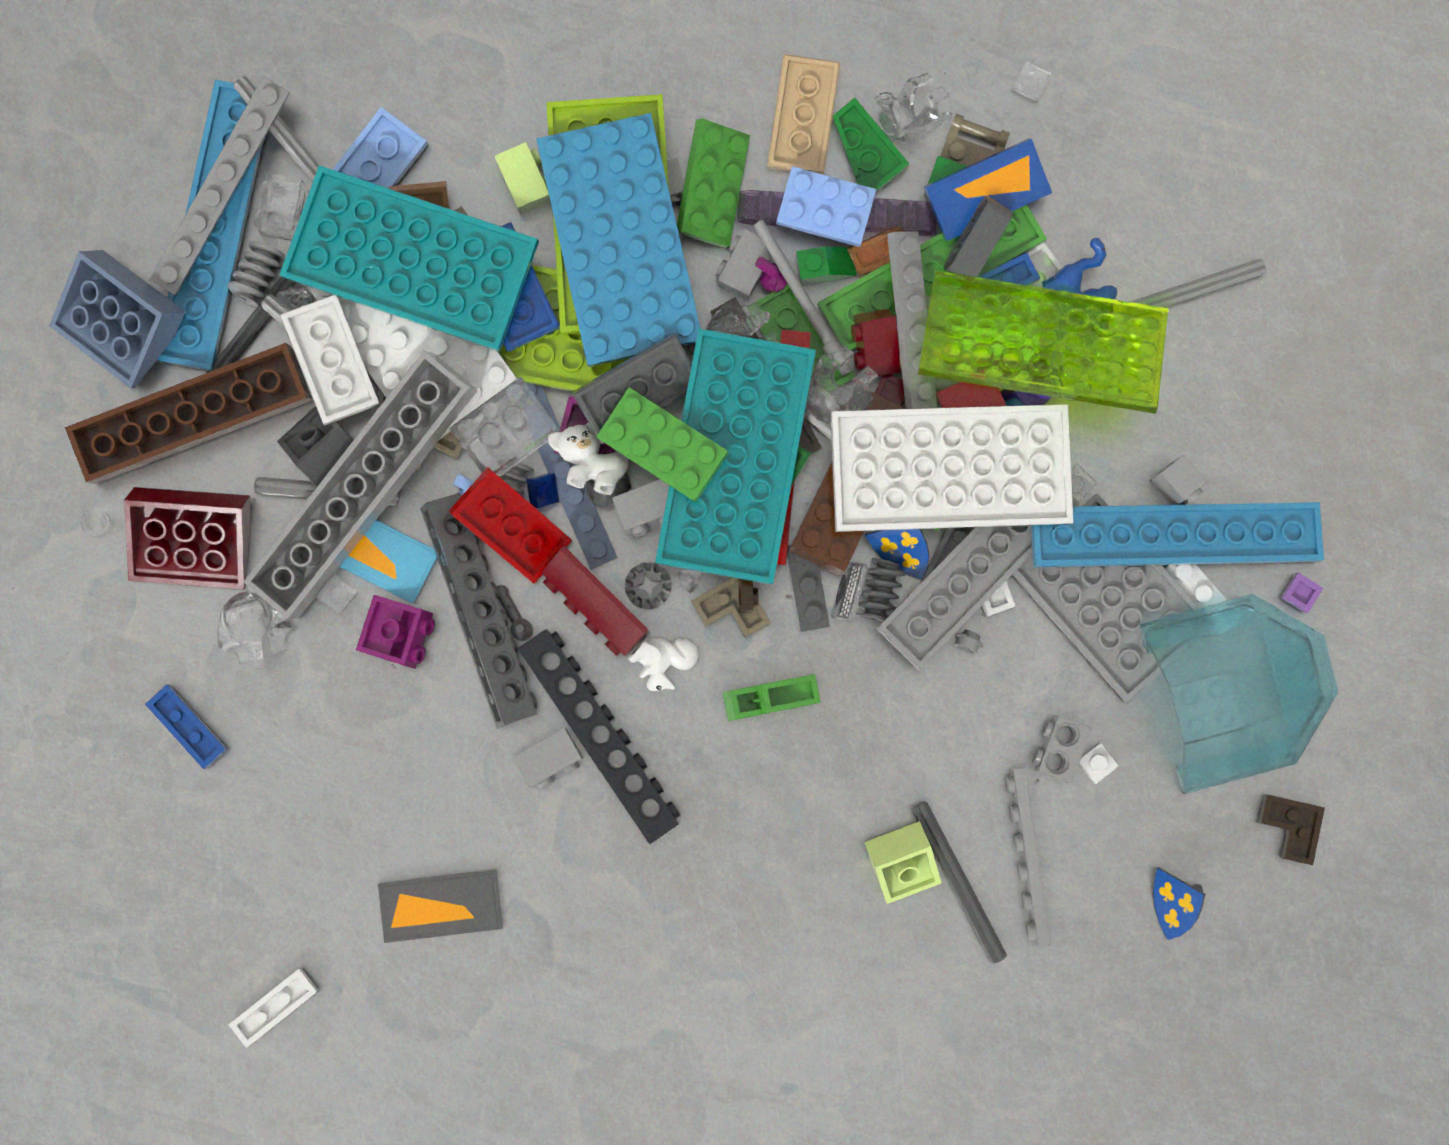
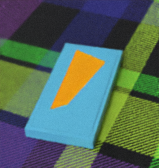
(392, 561)

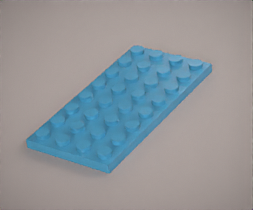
(618, 238)

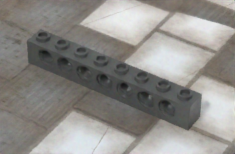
(474, 626)

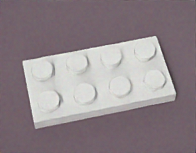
(330, 359)

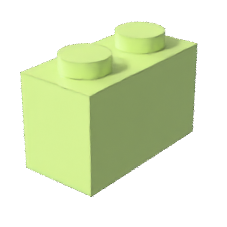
(523, 177)

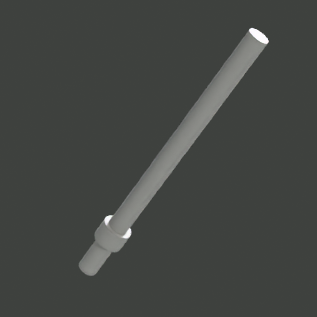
(804, 300)

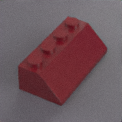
(595, 602)

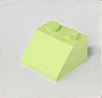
(903, 862)

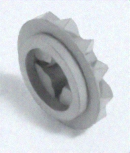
(659, 592)

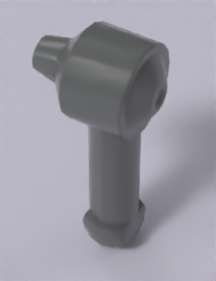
(520, 628)

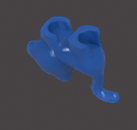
(1070, 276)

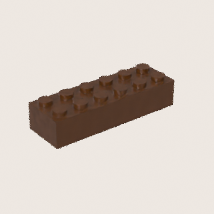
(817, 535)

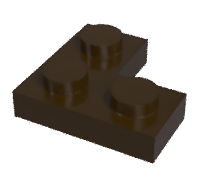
(1302, 825)

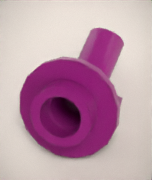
(771, 278)

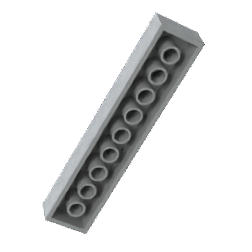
(360, 485)

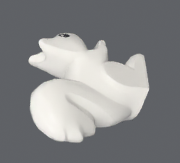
(658, 654)

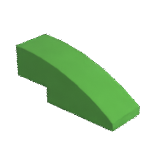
(771, 697)

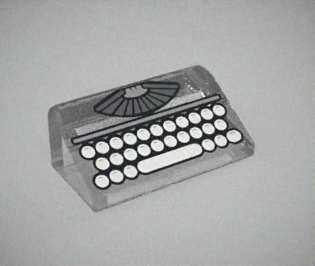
(849, 592)

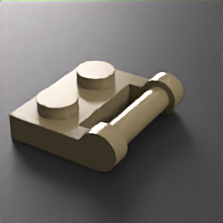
(968, 152)

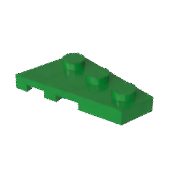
(868, 149)

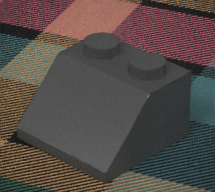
(315, 446)

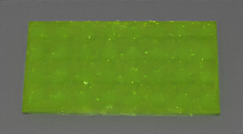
(1044, 342)

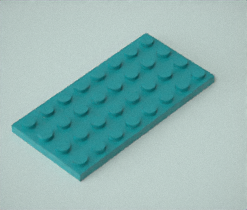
(409, 258)
(753, 404)

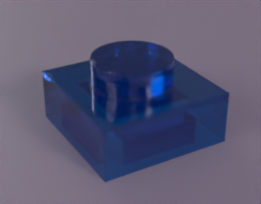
(542, 490)

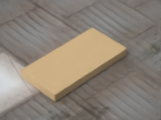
(803, 114)

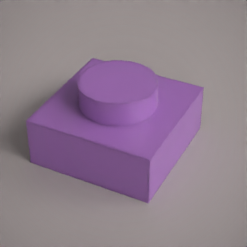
(1301, 592)

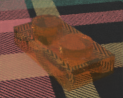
(873, 251)

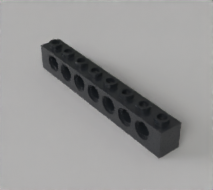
(534, 653)

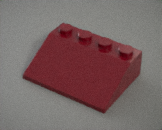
(187, 537)

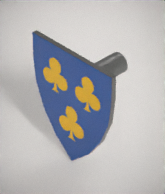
(902, 547)
(1176, 903)

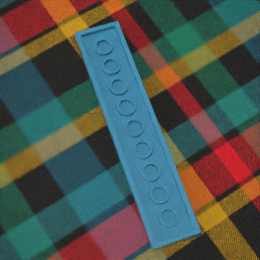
(205, 290)
(1182, 535)

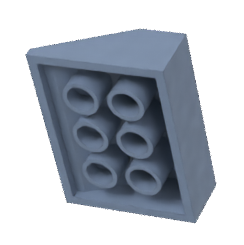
(115, 316)

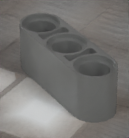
(978, 238)

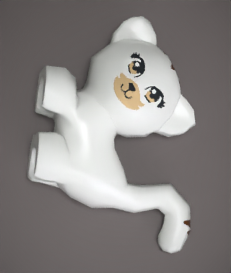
(581, 447)

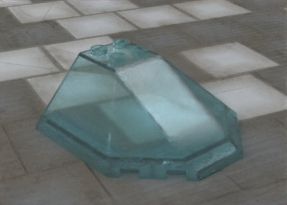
(1242, 687)

